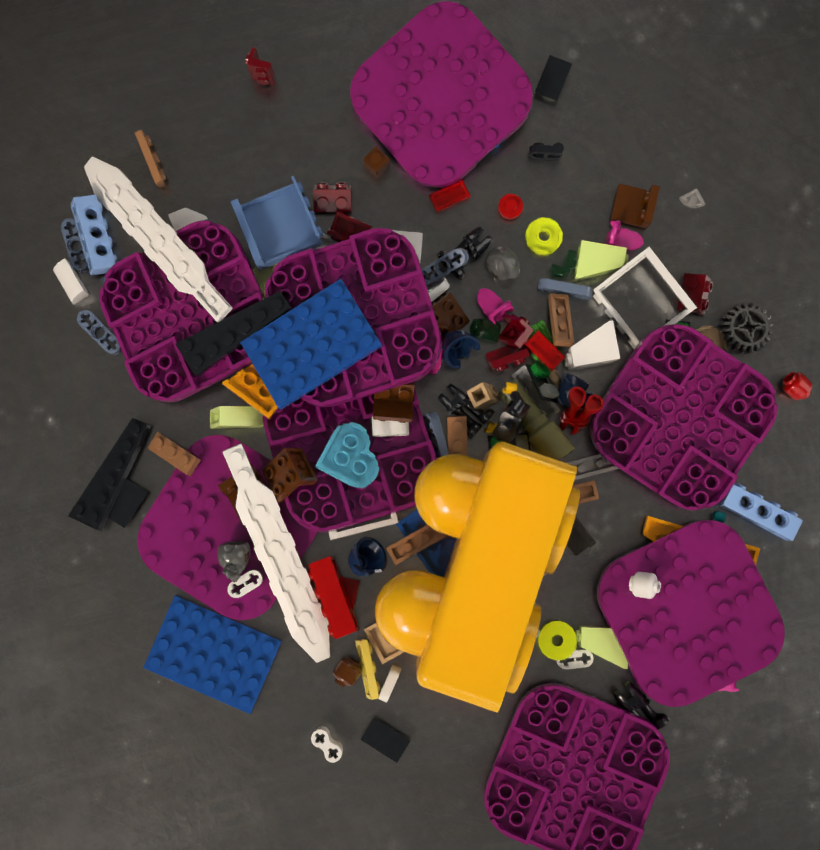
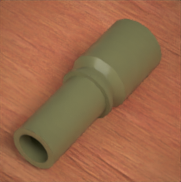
(543, 433)

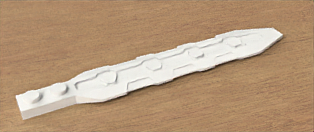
(156, 237)
(278, 555)

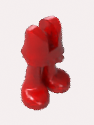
(576, 417)

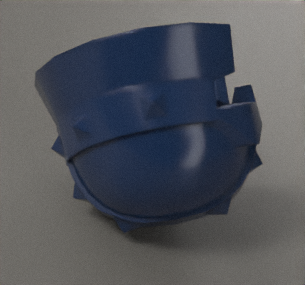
(458, 345)
(568, 382)
(367, 557)

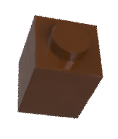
(376, 162)

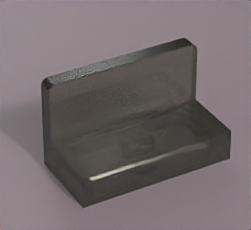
(579, 538)

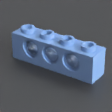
(85, 206)
(789, 521)

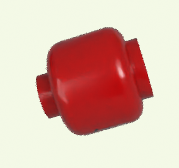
(797, 385)

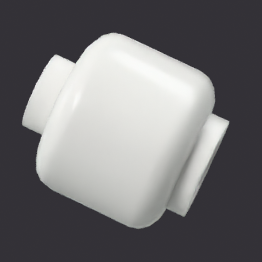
(644, 585)

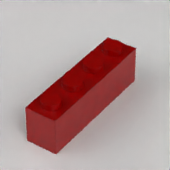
(333, 597)

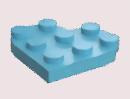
(349, 456)

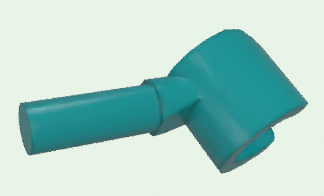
(719, 516)

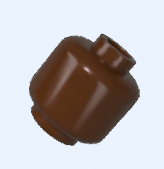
(347, 672)

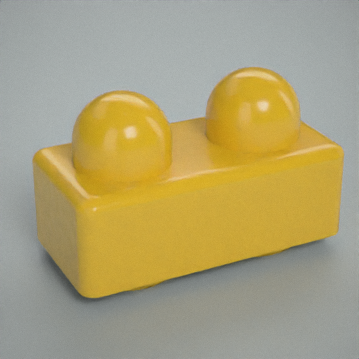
(481, 618)

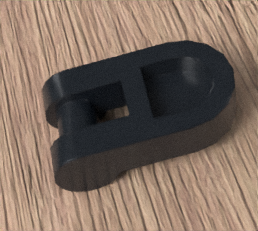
(546, 152)

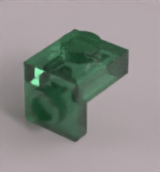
(569, 263)
(485, 330)

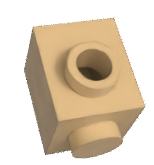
(483, 395)

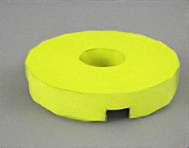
(539, 246)
(546, 638)

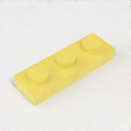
(368, 669)

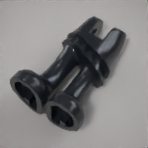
(474, 249)
(462, 400)
(640, 701)

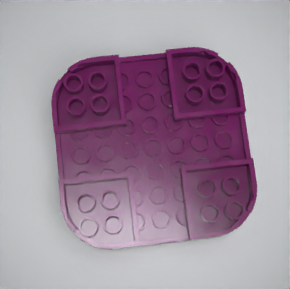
(441, 94)
(391, 293)
(155, 316)
(683, 417)
(330, 502)
(191, 522)
(703, 625)
(575, 772)

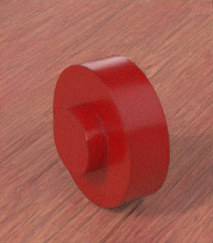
(510, 206)

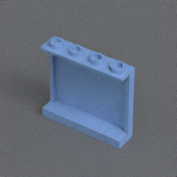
(278, 225)

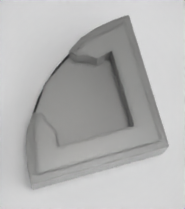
(692, 199)

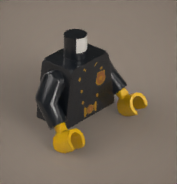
(511, 417)

